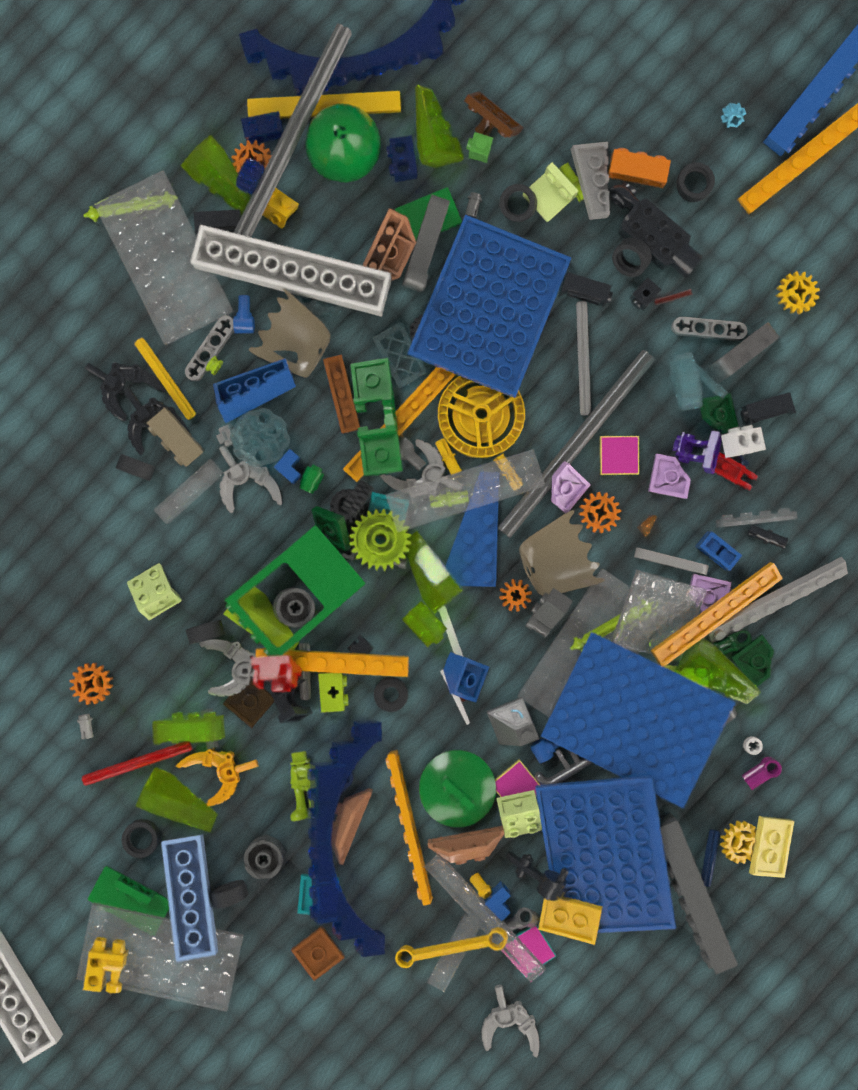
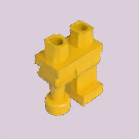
(102, 960)

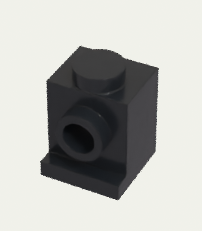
(361, 647)

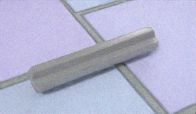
(305, 687)

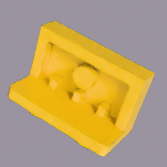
(280, 208)

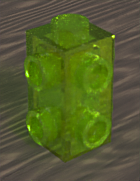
(425, 624)

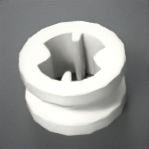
(753, 751)

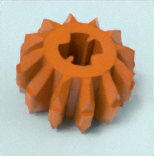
(509, 599)

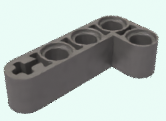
(743, 353)

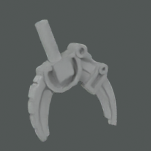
(431, 472)
(239, 474)
(241, 671)
(507, 1016)

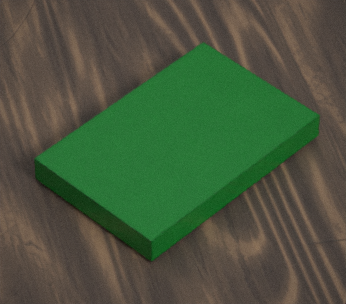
(416, 210)

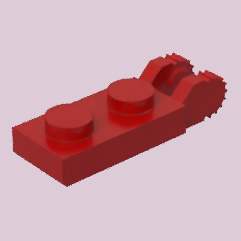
(733, 471)

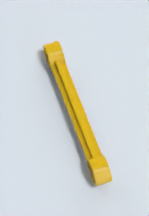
(451, 947)

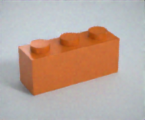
(639, 168)

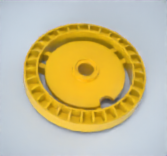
(478, 429)

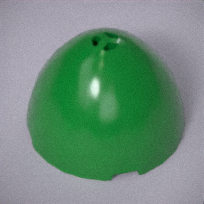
(344, 158)

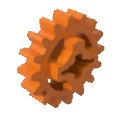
(249, 150)
(612, 516)
(98, 687)

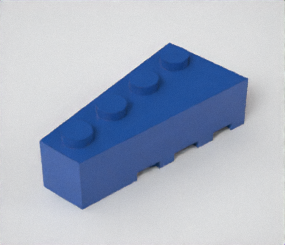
(253, 388)

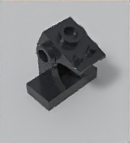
(288, 708)

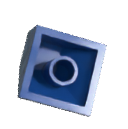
(464, 676)

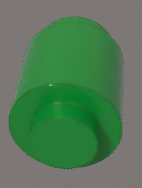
(311, 478)

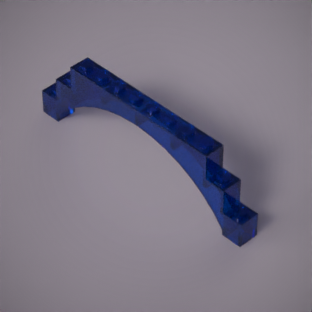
(412, 47)
(324, 792)

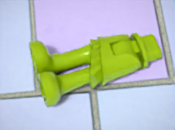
(300, 783)

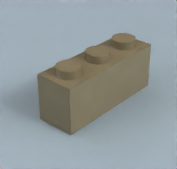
(175, 437)

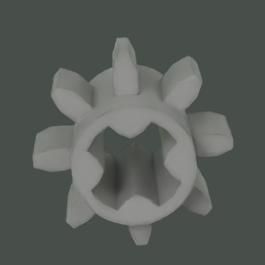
(224, 436)

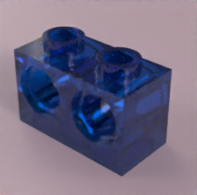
(263, 127)
(406, 158)

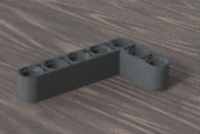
(417, 269)

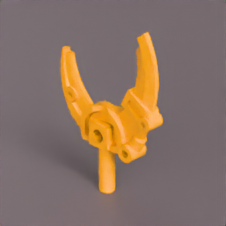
(226, 770)

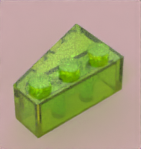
(189, 728)

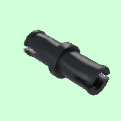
(767, 536)

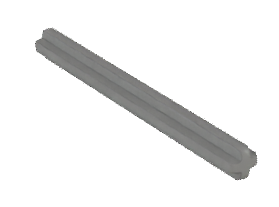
(583, 358)

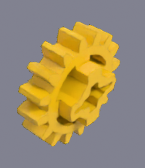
(798, 284)
(739, 842)

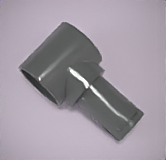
(408, 453)
(518, 920)

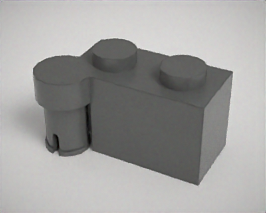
(548, 612)

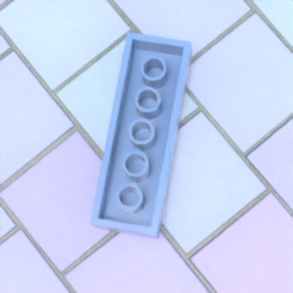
(189, 897)

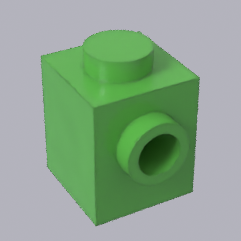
(479, 147)

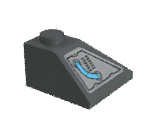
(512, 723)

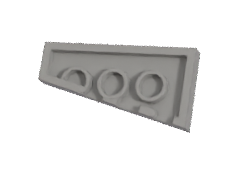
(591, 168)

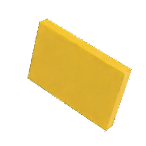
(571, 919)

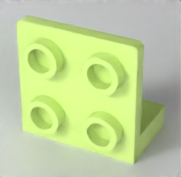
(552, 192)
(153, 592)
(519, 814)

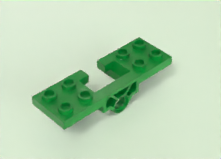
(379, 446)

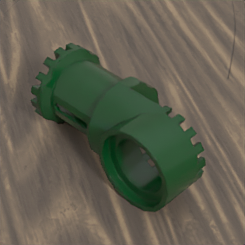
(731, 642)

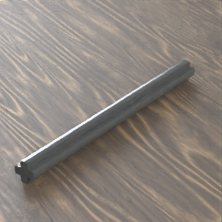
(293, 131)
(578, 440)

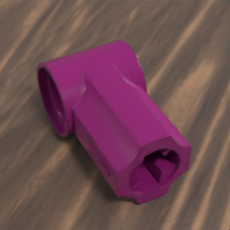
(759, 773)

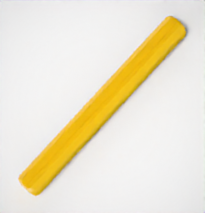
(165, 378)

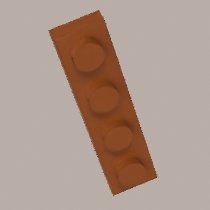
(341, 394)

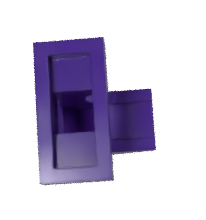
(684, 447)

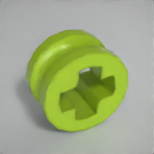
(214, 365)

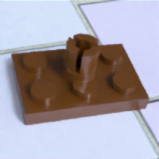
(492, 116)

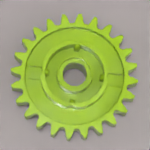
(379, 554)

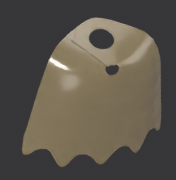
(295, 331)
(558, 558)

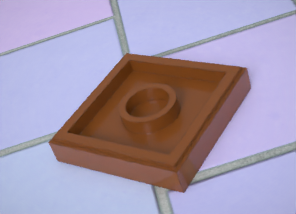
(318, 953)

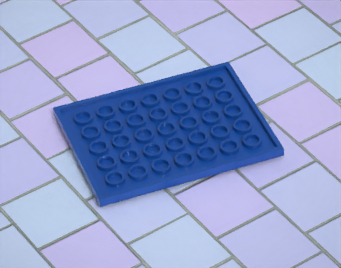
(489, 306)
(638, 718)
(612, 848)

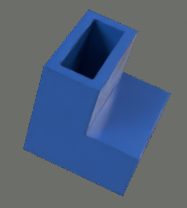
(286, 465)
(497, 899)

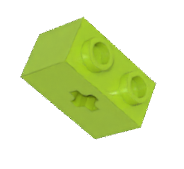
(329, 702)

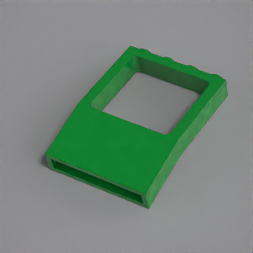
(322, 572)

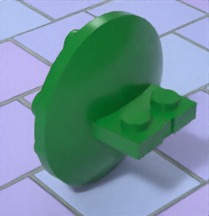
(457, 788)

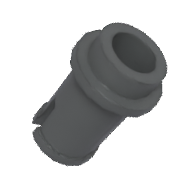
(473, 204)

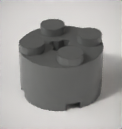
(299, 617)
(269, 866)

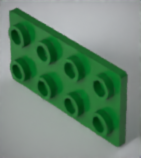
(125, 893)

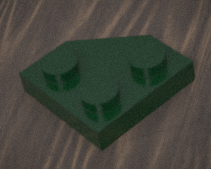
(719, 413)
(333, 525)
(755, 660)

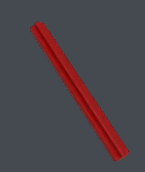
(136, 763)

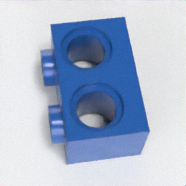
(718, 551)

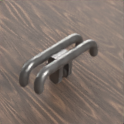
(567, 772)

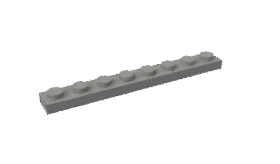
(781, 598)

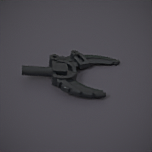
(116, 380)
(142, 416)

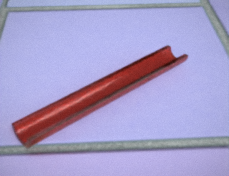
(673, 297)

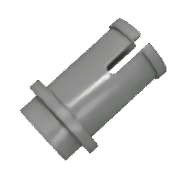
(85, 726)

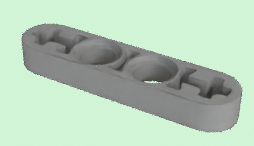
(709, 328)
(207, 346)
(671, 561)

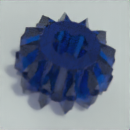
(249, 175)

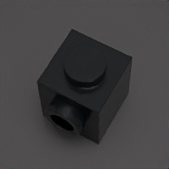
(645, 294)

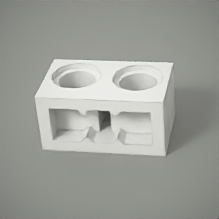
(743, 442)

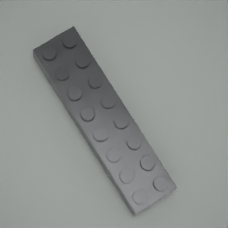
(695, 898)

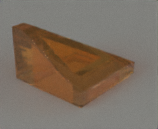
(646, 526)

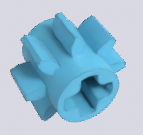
(733, 115)

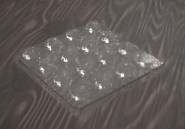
(655, 611)

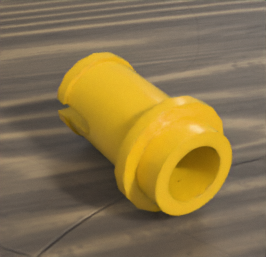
(483, 889)

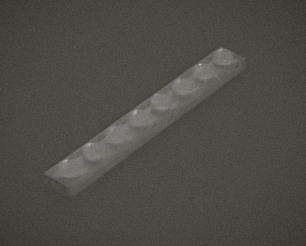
(484, 917)

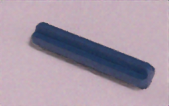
(710, 857)

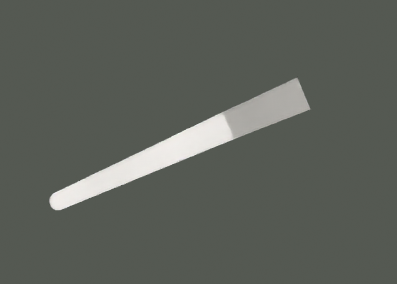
(458, 702)

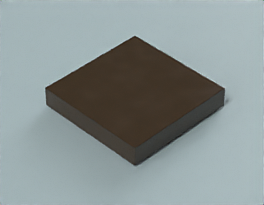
(250, 703)

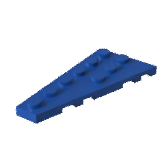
(475, 548)

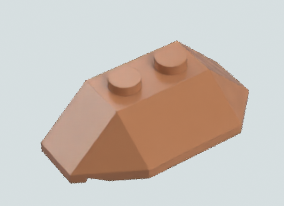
(391, 245)
(347, 822)
(467, 845)

